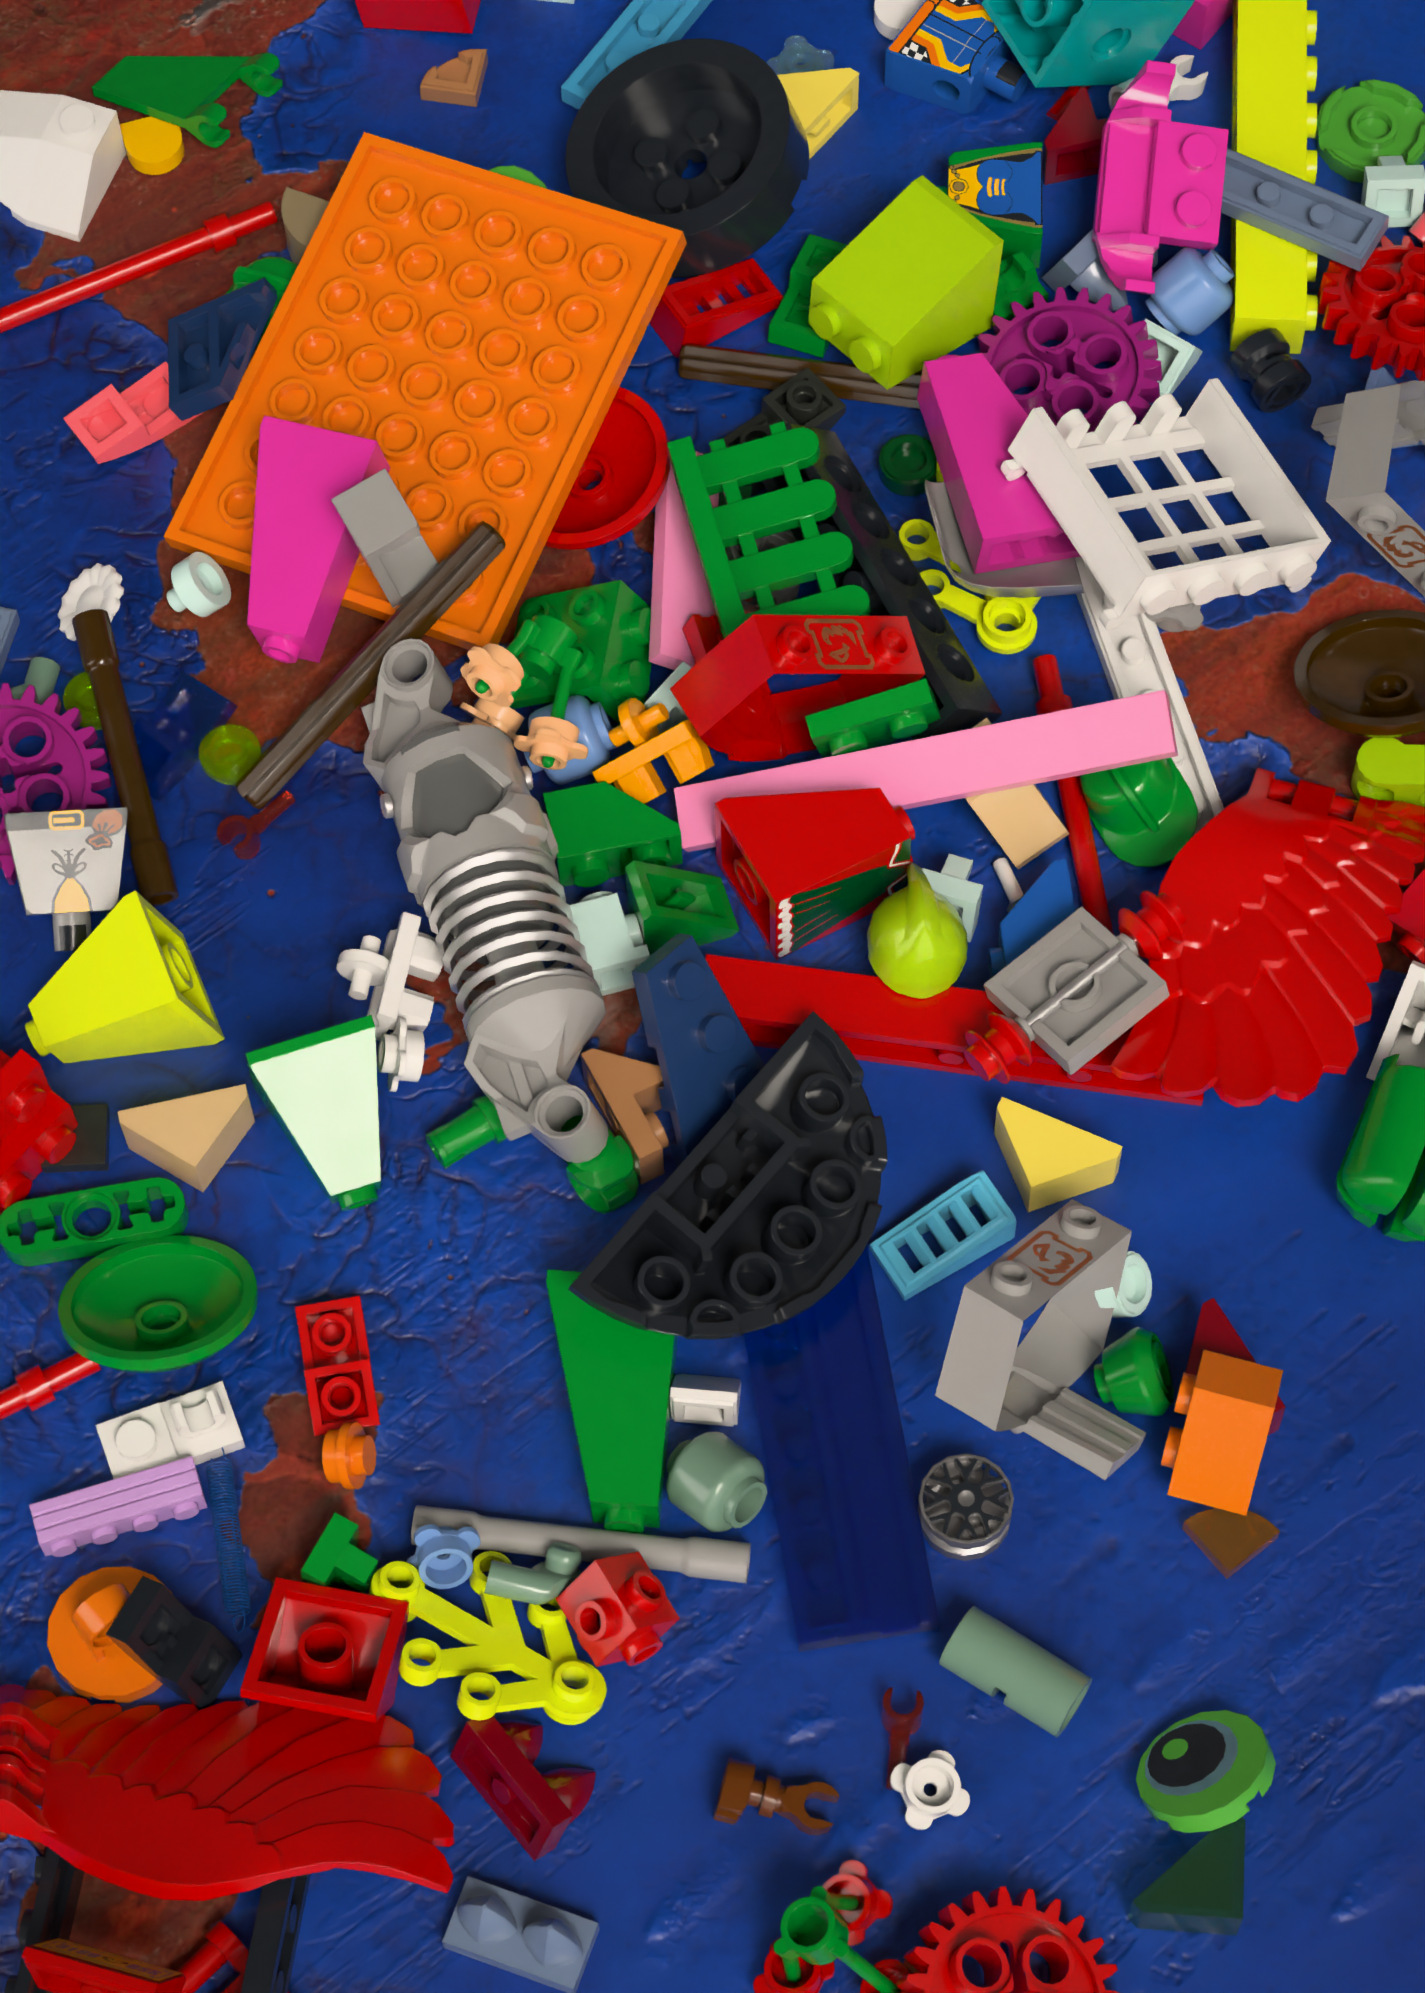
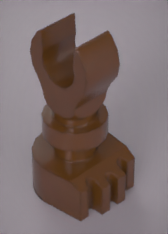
(742, 1789)

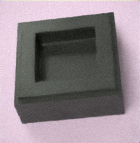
(91, 1142)

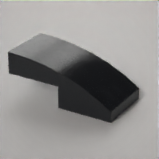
(174, 1644)

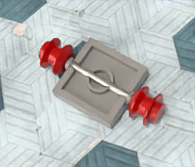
(1076, 989)

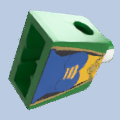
(1002, 192)

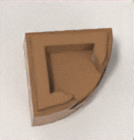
(456, 80)

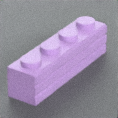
(117, 1507)

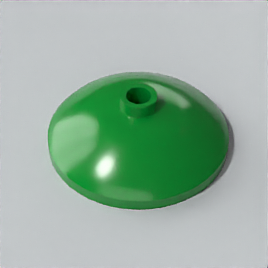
(158, 1303)

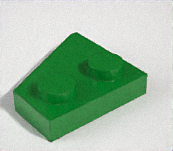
(874, 720)

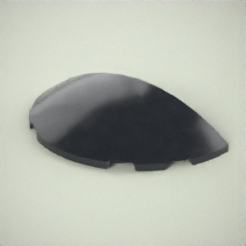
(759, 1209)

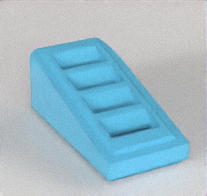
(954, 1203)

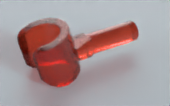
(253, 827)
(900, 1728)

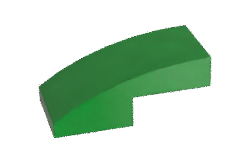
(790, 323)

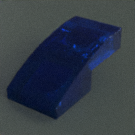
(175, 731)

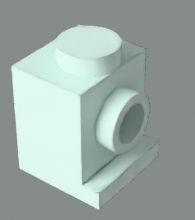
(610, 940)

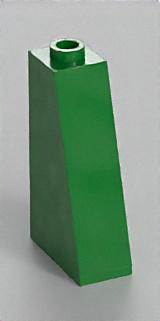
(618, 1406)

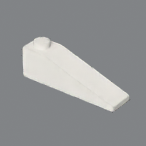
(56, 159)

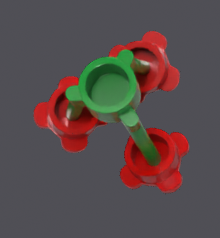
(823, 1929)

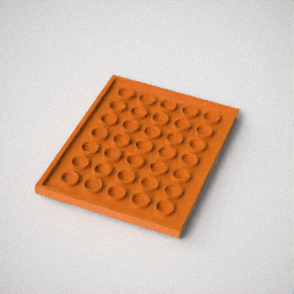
(463, 335)

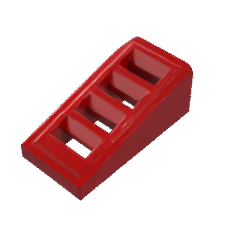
(681, 322)

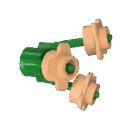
(499, 676)

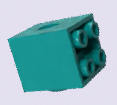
(1085, 39)

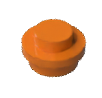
(348, 1455)

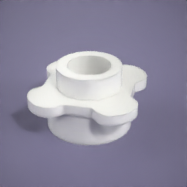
(401, 1055)
(934, 1770)

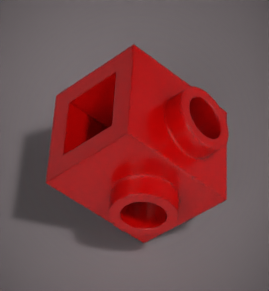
(618, 1610)

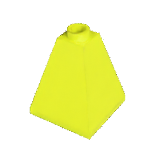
(124, 992)

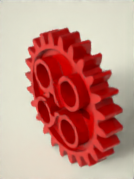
(1379, 307)
(1024, 1929)

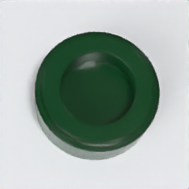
(906, 464)

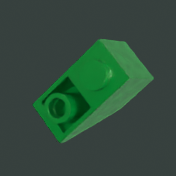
(606, 830)

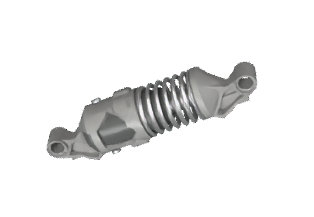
(485, 876)

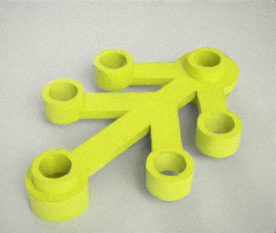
(985, 613)
(494, 1649)

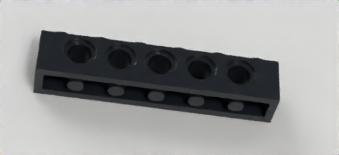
(896, 588)

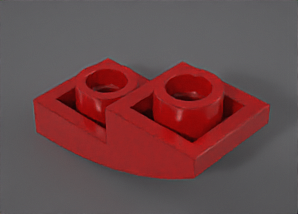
(337, 1364)

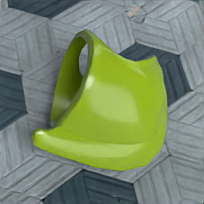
(917, 939)

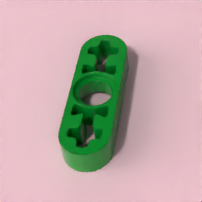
(42, 1210)

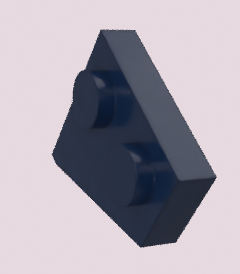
(214, 346)

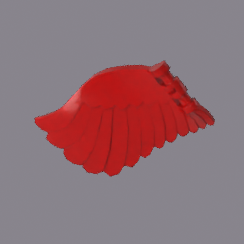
(218, 1794)

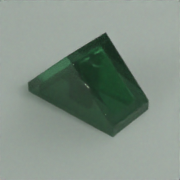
(1200, 1890)

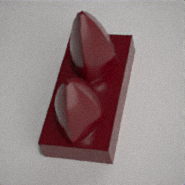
(530, 1803)

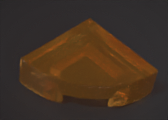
(1229, 1537)

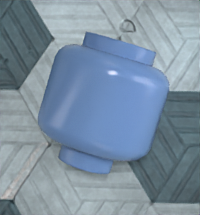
(1191, 291)
(594, 730)

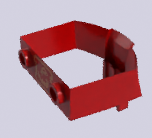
(729, 688)

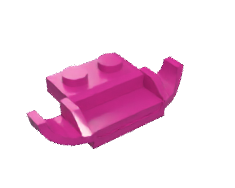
(1154, 181)

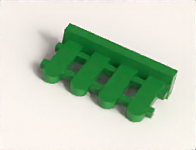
(748, 519)

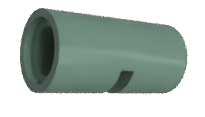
(1031, 1677)

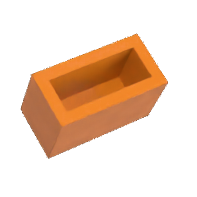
(1223, 1433)

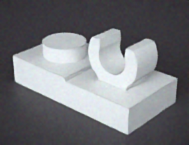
(172, 1430)

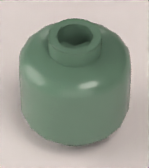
(716, 1482)

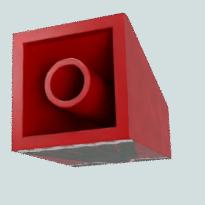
(811, 860)

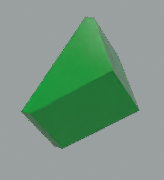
(678, 902)

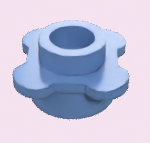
(444, 1555)

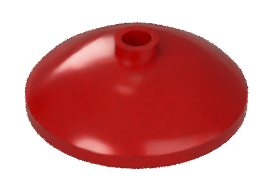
(633, 469)

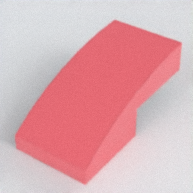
(128, 421)

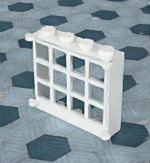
(1059, 469)

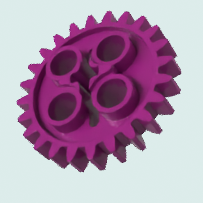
(1066, 372)
(62, 747)

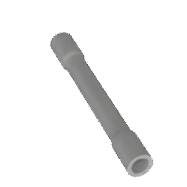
(691, 1556)

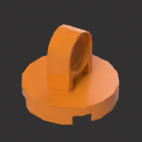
(80, 1643)

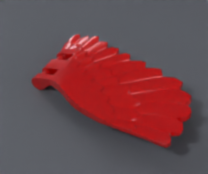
(1277, 942)

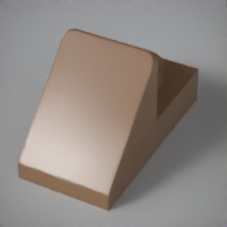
(627, 1099)

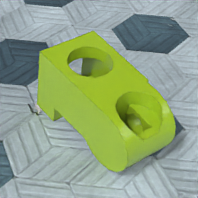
(1390, 771)

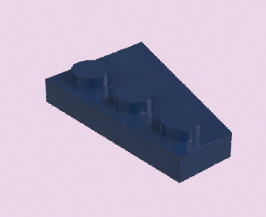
(697, 1040)

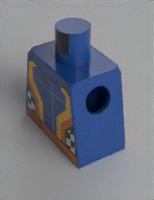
(952, 57)

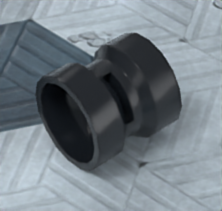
(1270, 370)

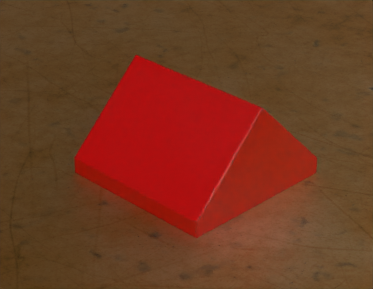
(327, 1651)

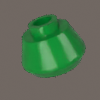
(1135, 1374)

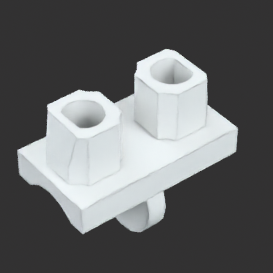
(403, 954)

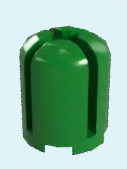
(1387, 1155)

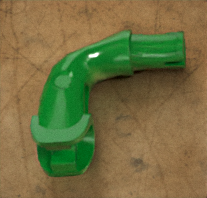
(600, 1183)

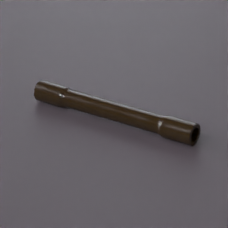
(102, 664)

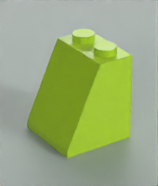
(909, 285)

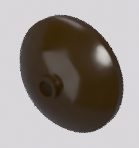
(1366, 674)

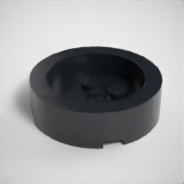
(701, 105)

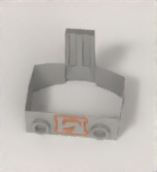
(1363, 435)
(1029, 1383)

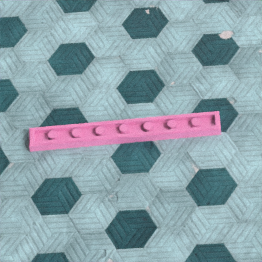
(958, 762)

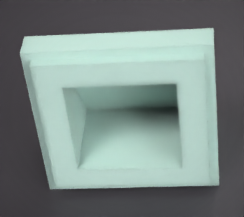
(1175, 355)

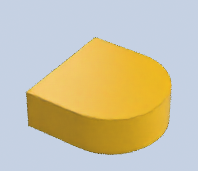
(153, 145)

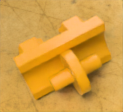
(633, 770)

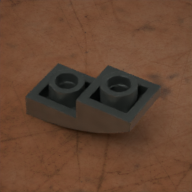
(798, 401)

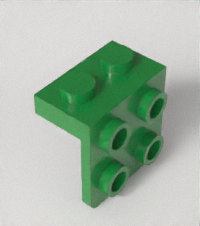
(612, 637)

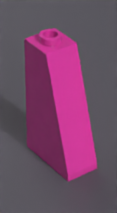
(971, 428)
(299, 540)

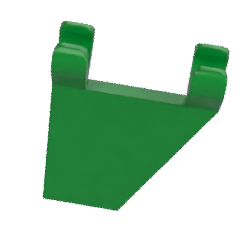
(185, 87)

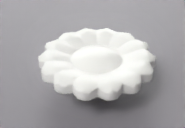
(91, 590)

